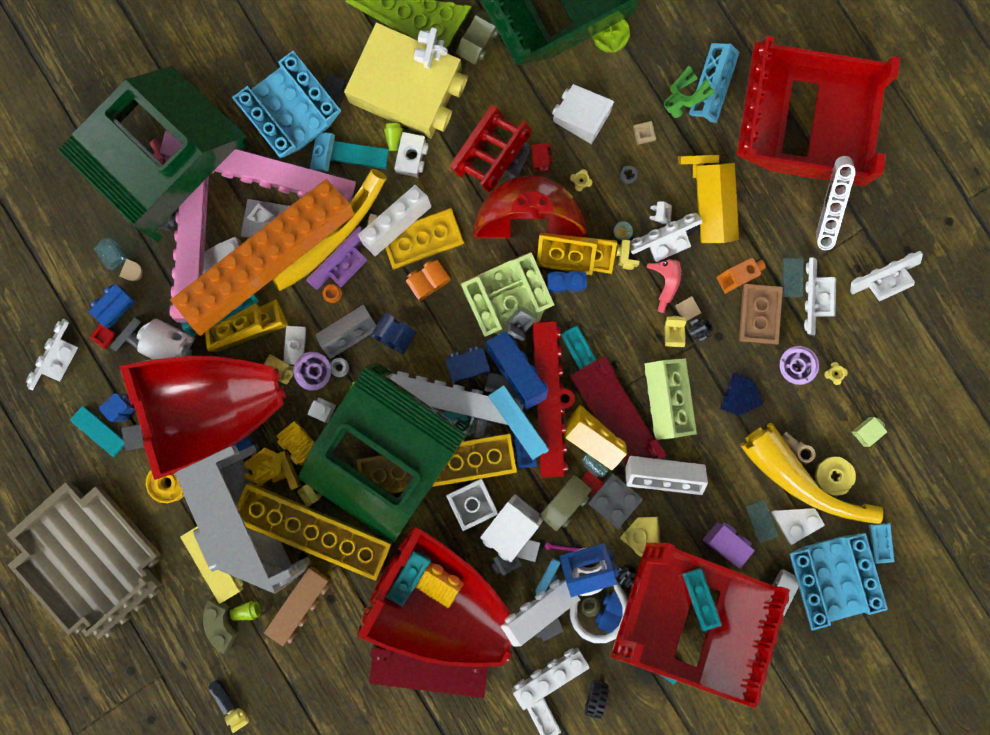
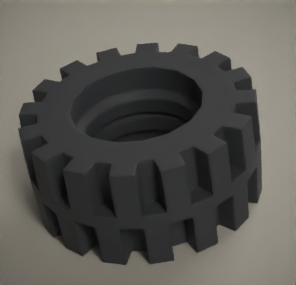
(596, 699)

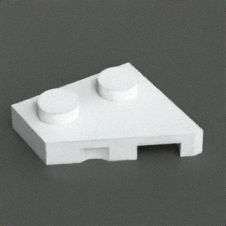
(797, 522)

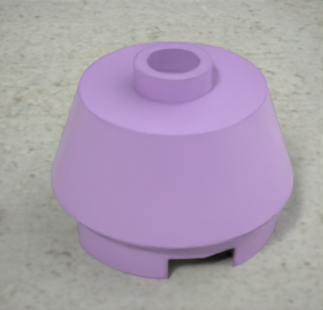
(799, 365)
(312, 371)

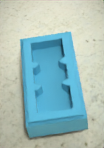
(322, 152)
(881, 543)
(549, 576)

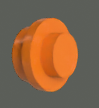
(332, 293)

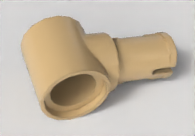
(796, 447)

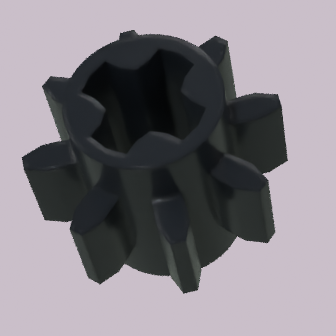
(700, 329)
(626, 576)

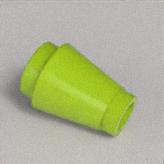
(393, 135)
(247, 611)

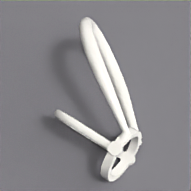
(573, 610)

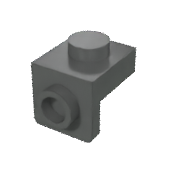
(520, 322)
(503, 567)

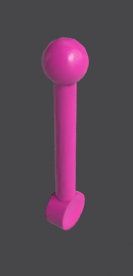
(548, 546)

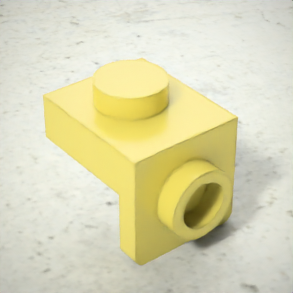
(623, 252)
(675, 331)
(285, 370)

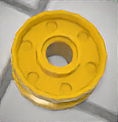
(160, 492)

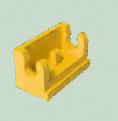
(263, 466)

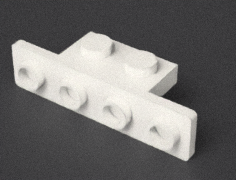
(668, 239)
(889, 279)
(821, 296)
(56, 357)

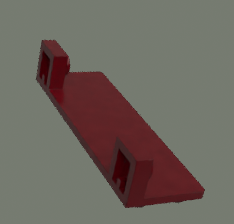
(615, 410)
(407, 672)

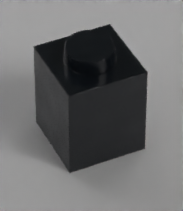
(335, 89)

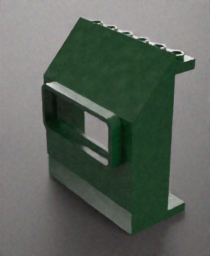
(529, 39)
(127, 171)
(397, 428)

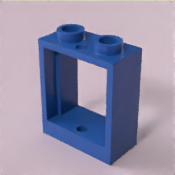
(591, 581)

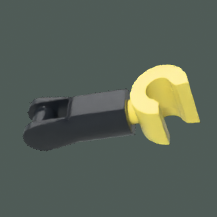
(235, 718)

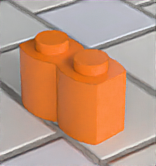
(427, 280)

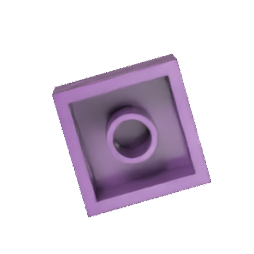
(730, 546)

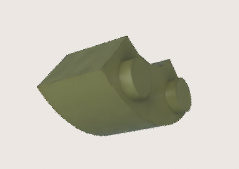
(477, 38)
(565, 502)
(217, 625)

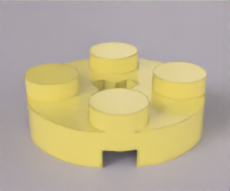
(843, 483)

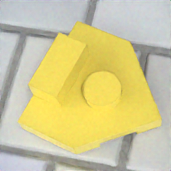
(642, 531)

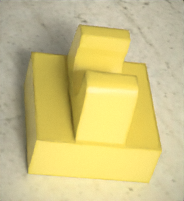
(308, 495)

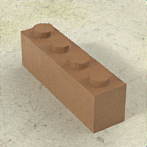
(297, 606)

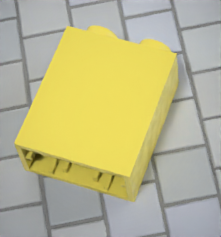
(400, 88)

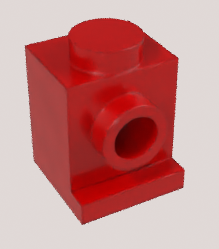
(541, 157)

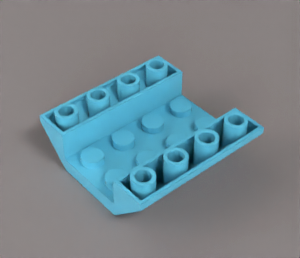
(288, 106)
(837, 579)

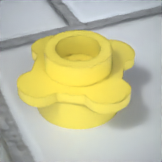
(583, 174)
(836, 378)

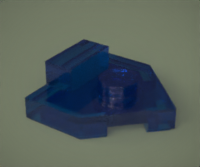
(740, 396)

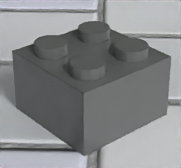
(615, 500)

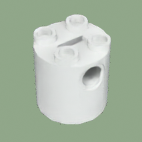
(163, 341)

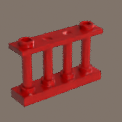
(478, 139)

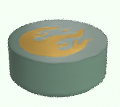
(623, 231)

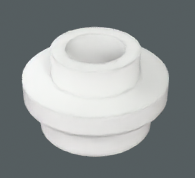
(344, 363)

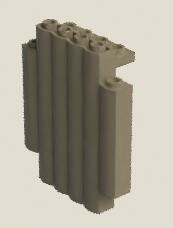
(85, 561)

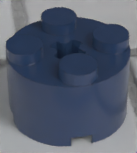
(393, 333)

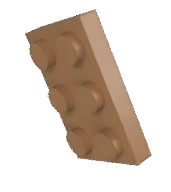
(760, 314)

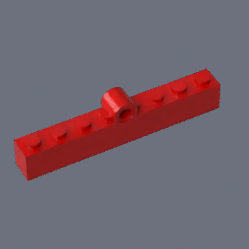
(550, 410)

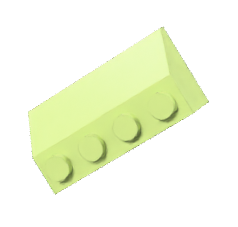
(670, 398)

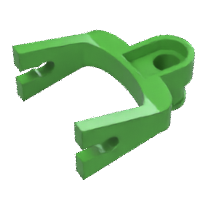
(677, 100)

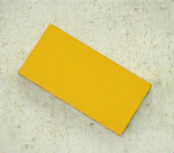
(424, 239)

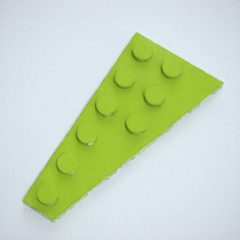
(416, 15)

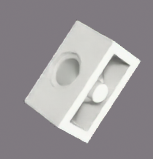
(408, 144)

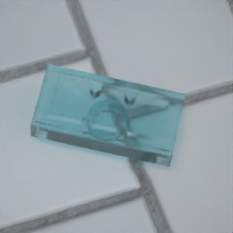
(792, 278)
(761, 521)

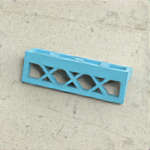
(719, 80)
(518, 422)

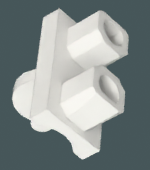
(430, 39)

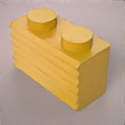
(296, 441)
(439, 584)

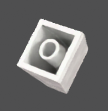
(582, 112)
(512, 528)

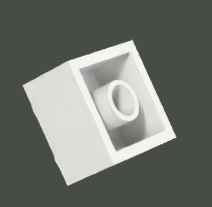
(472, 504)

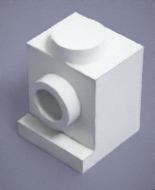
(321, 410)

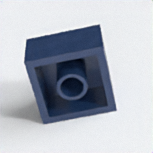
(467, 365)

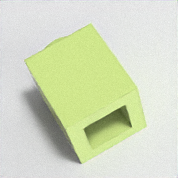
(869, 431)

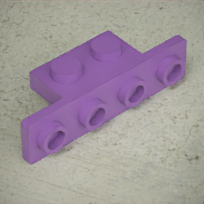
(341, 263)

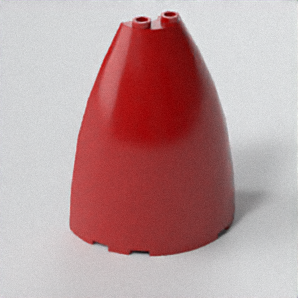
(529, 199)
(198, 405)
(425, 629)

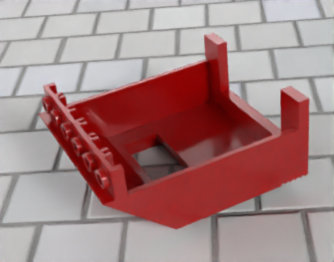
(844, 112)
(732, 655)

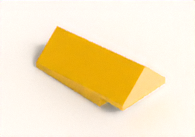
(717, 203)
(576, 253)
(245, 326)

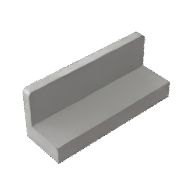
(346, 332)

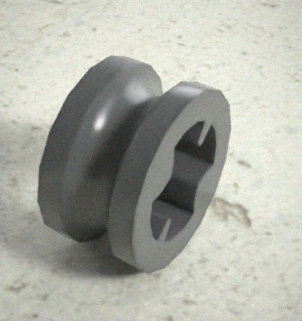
(633, 171)

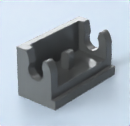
(517, 163)

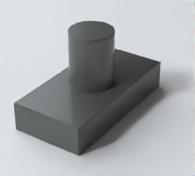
(128, 335)

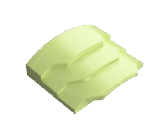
(503, 289)

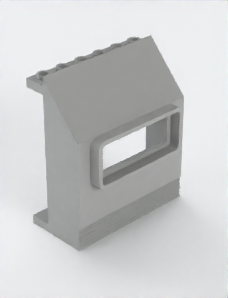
(212, 493)

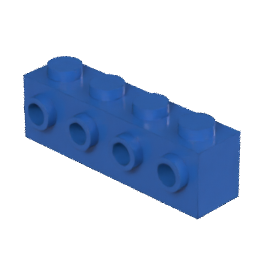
(517, 370)

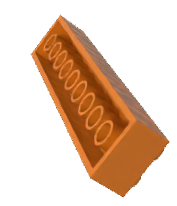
(262, 257)

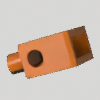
(740, 274)

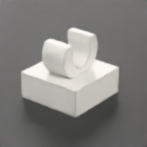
(663, 212)

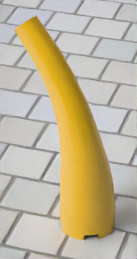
(309, 261)
(780, 464)

